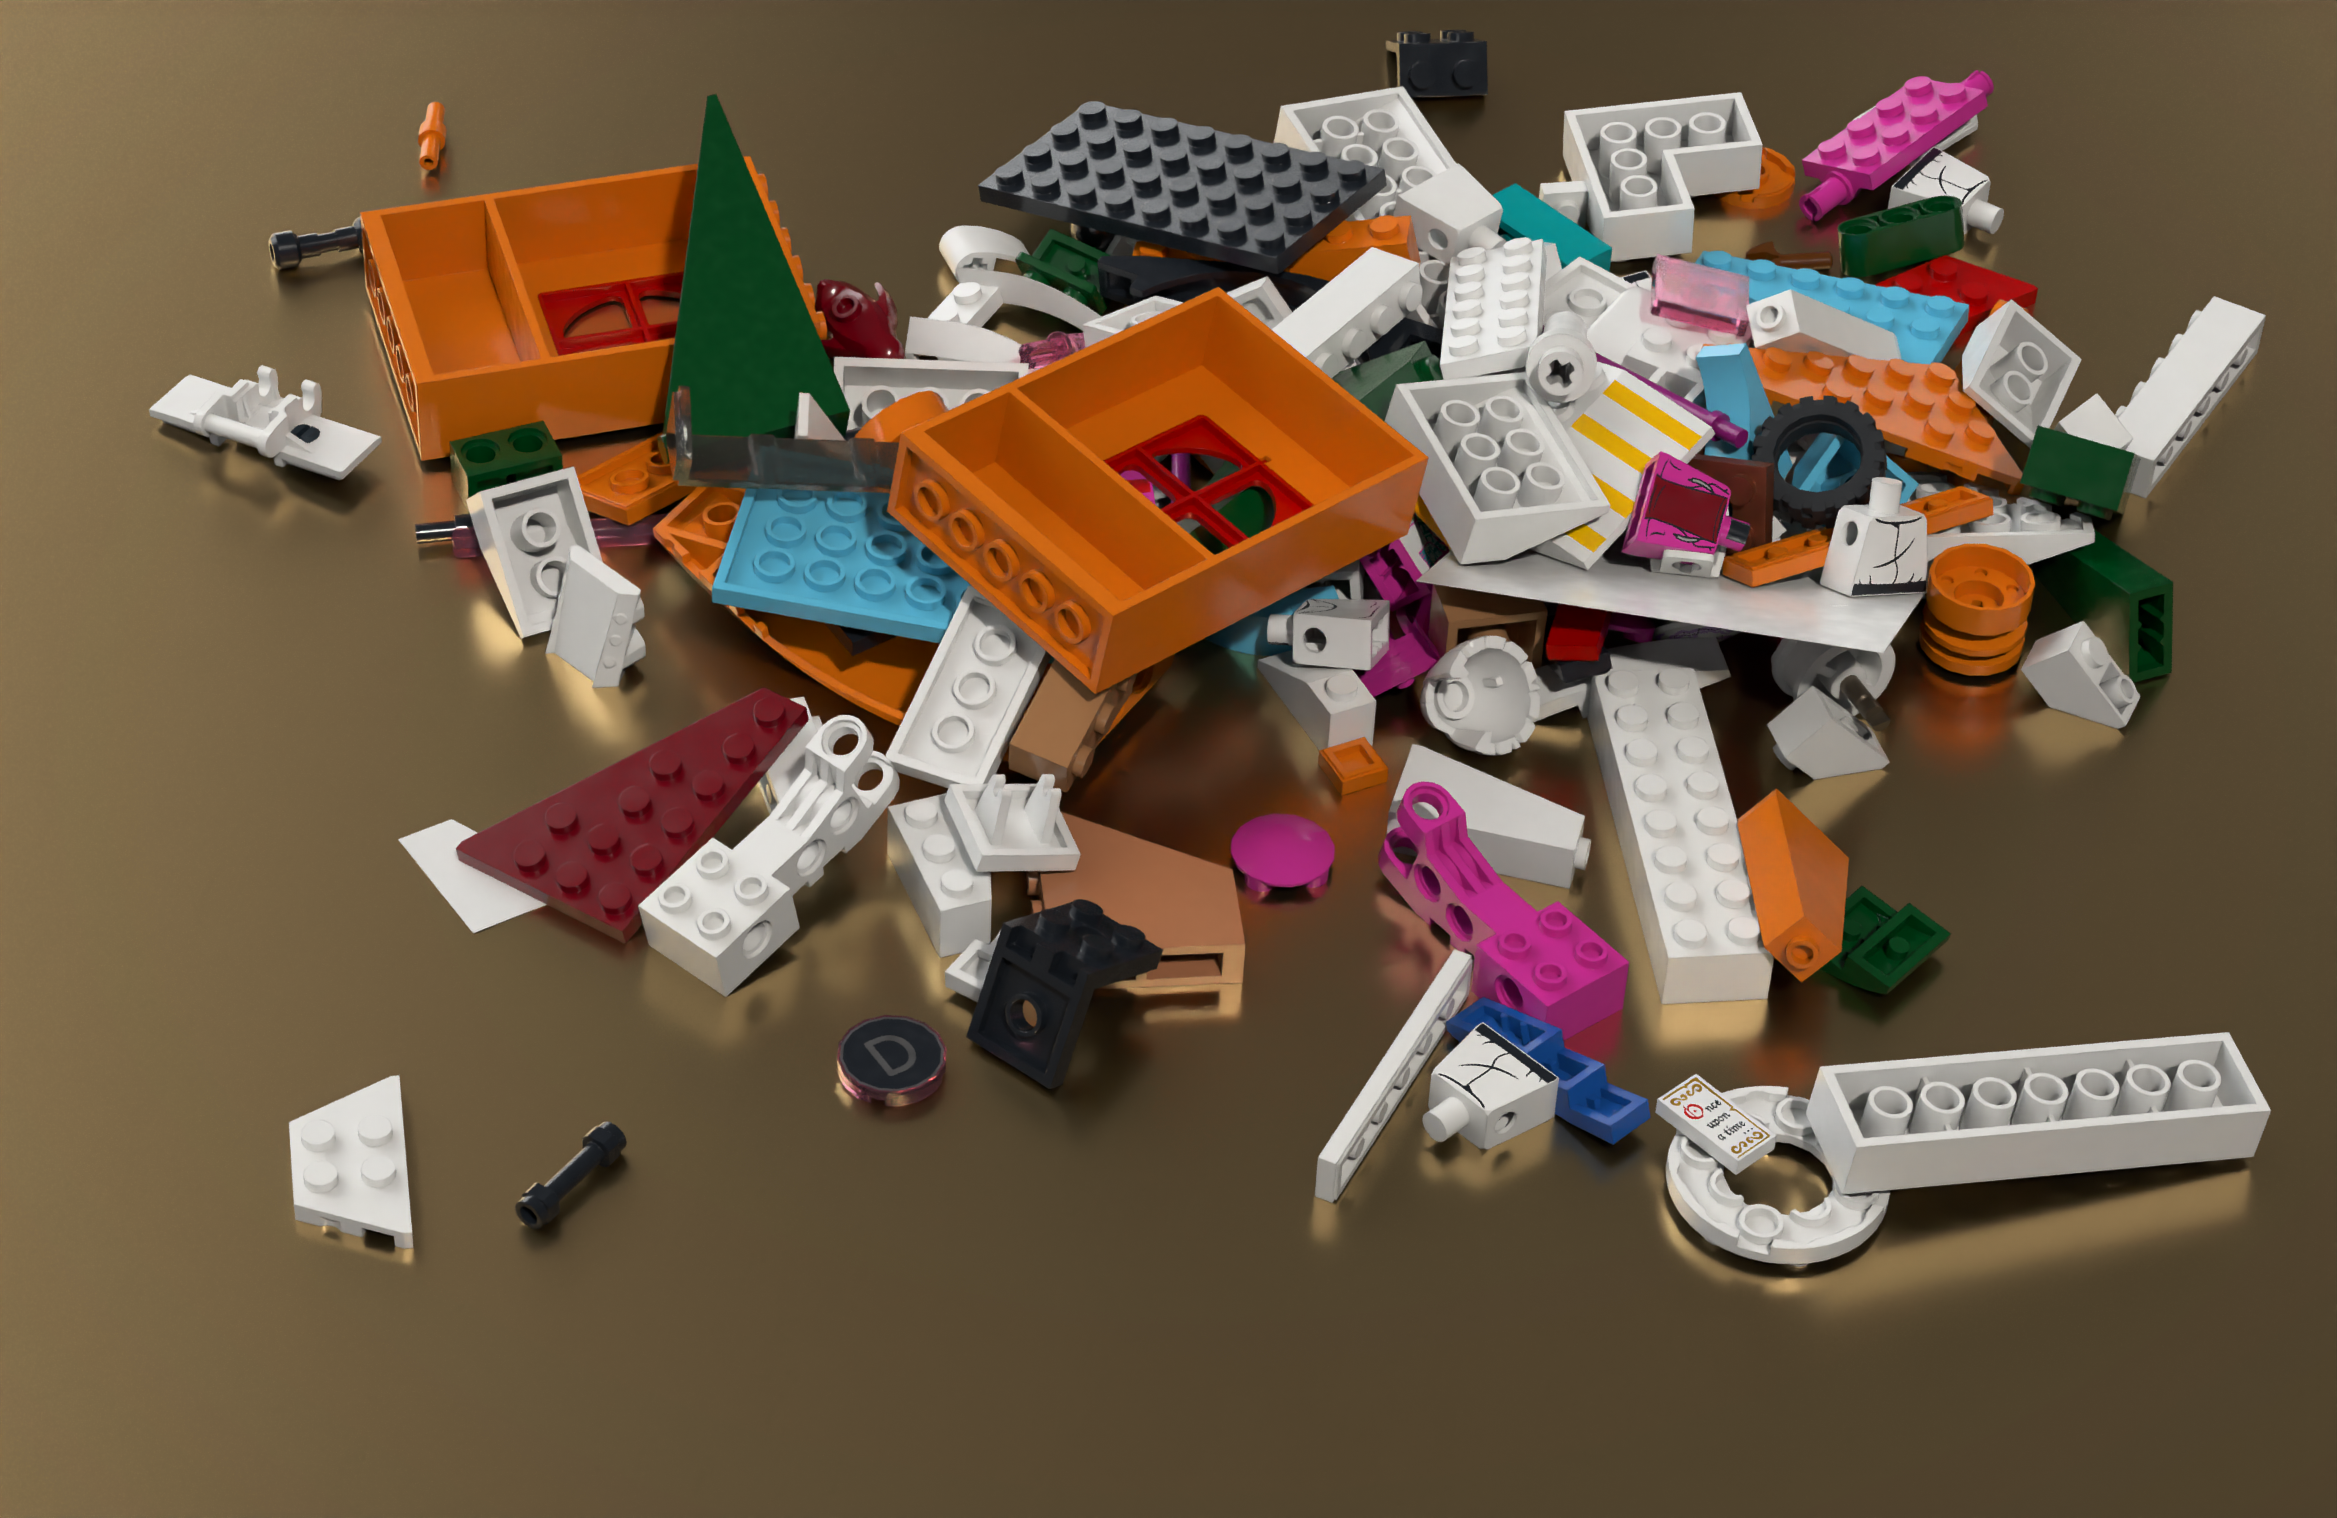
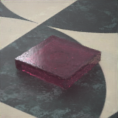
(1699, 295)

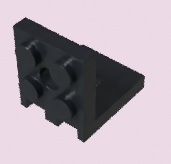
(1055, 965)

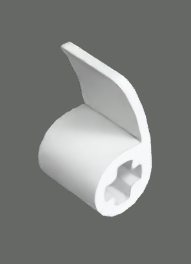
(978, 247)

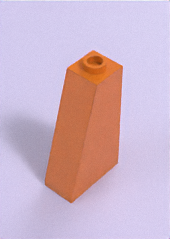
(1795, 884)

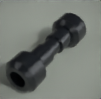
(289, 249)

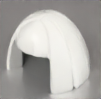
(1483, 696)

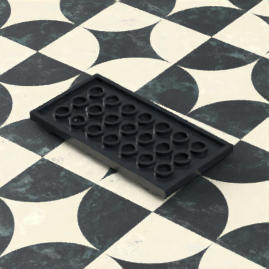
(1183, 186)

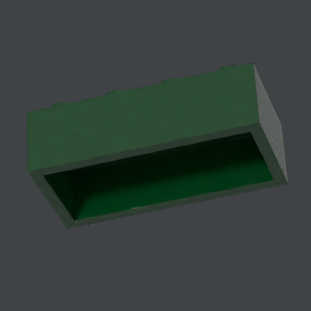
(2081, 471)

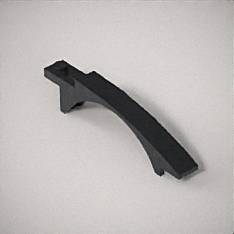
(1142, 277)

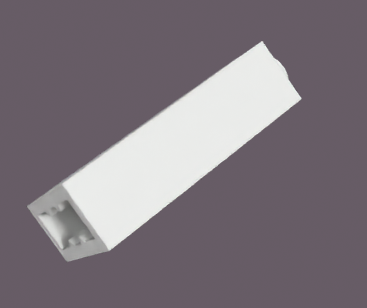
(1807, 325)
(1508, 825)

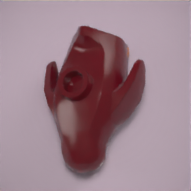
(858, 322)

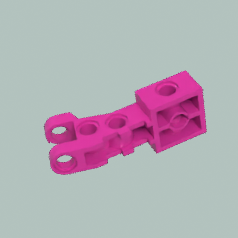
(1523, 957)

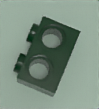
(502, 458)

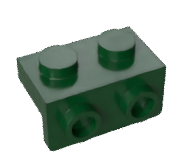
(1066, 267)

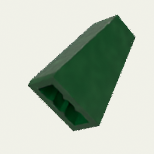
(2119, 602)

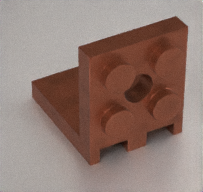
(1750, 489)

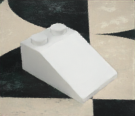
(2017, 370)
(527, 542)

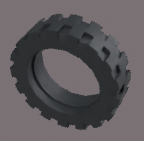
(1812, 418)

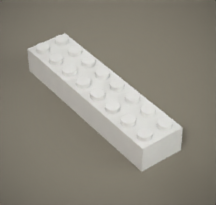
(1678, 836)
(2036, 1112)

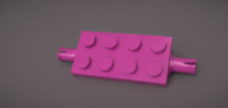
(1890, 138)

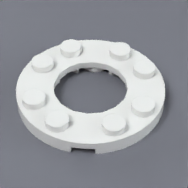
(1758, 1229)

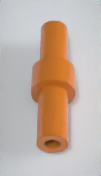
(432, 136)

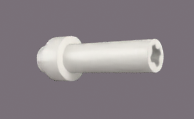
(1562, 359)

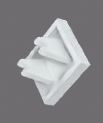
(1013, 825)

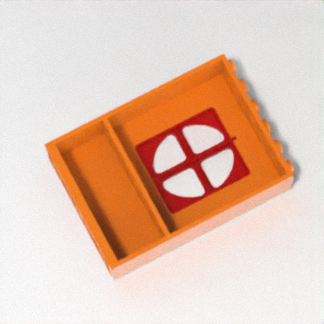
(489, 282)
(1039, 521)

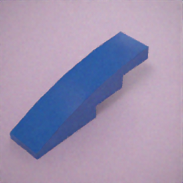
(1583, 1088)

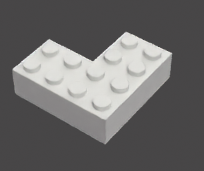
(1651, 161)

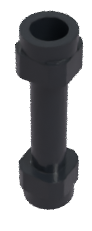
(542, 1203)

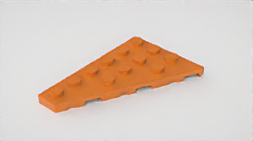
(1910, 403)

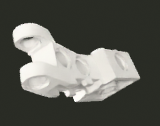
(737, 905)

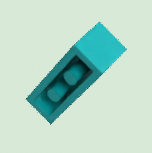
(1532, 218)

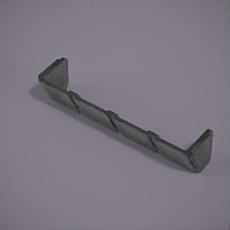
(772, 461)

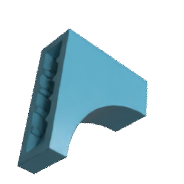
(1736, 390)

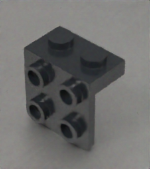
(1440, 66)

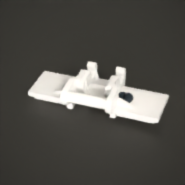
(275, 425)

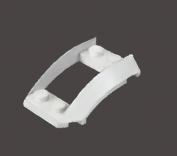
(956, 325)

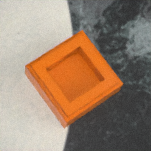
(1353, 766)

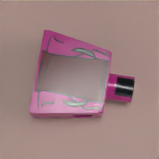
(1681, 512)

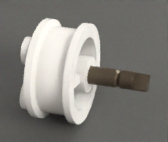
(1843, 674)

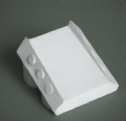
(597, 620)

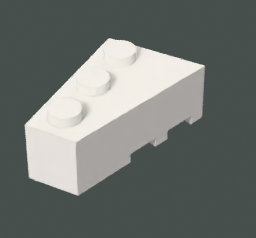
(939, 874)

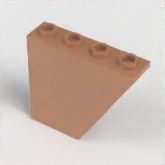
(1168, 895)

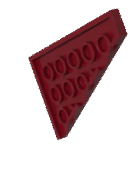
(636, 822)

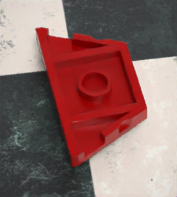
(1964, 284)

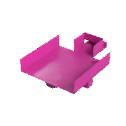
(1401, 663)

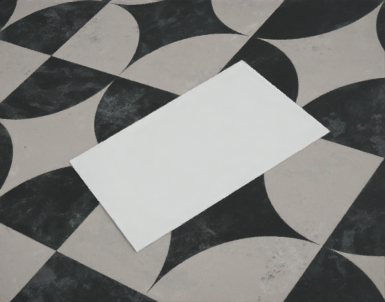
(1624, 584)

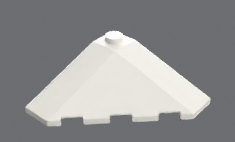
(2022, 528)

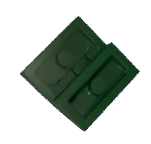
(1883, 944)

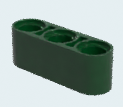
(1901, 236)

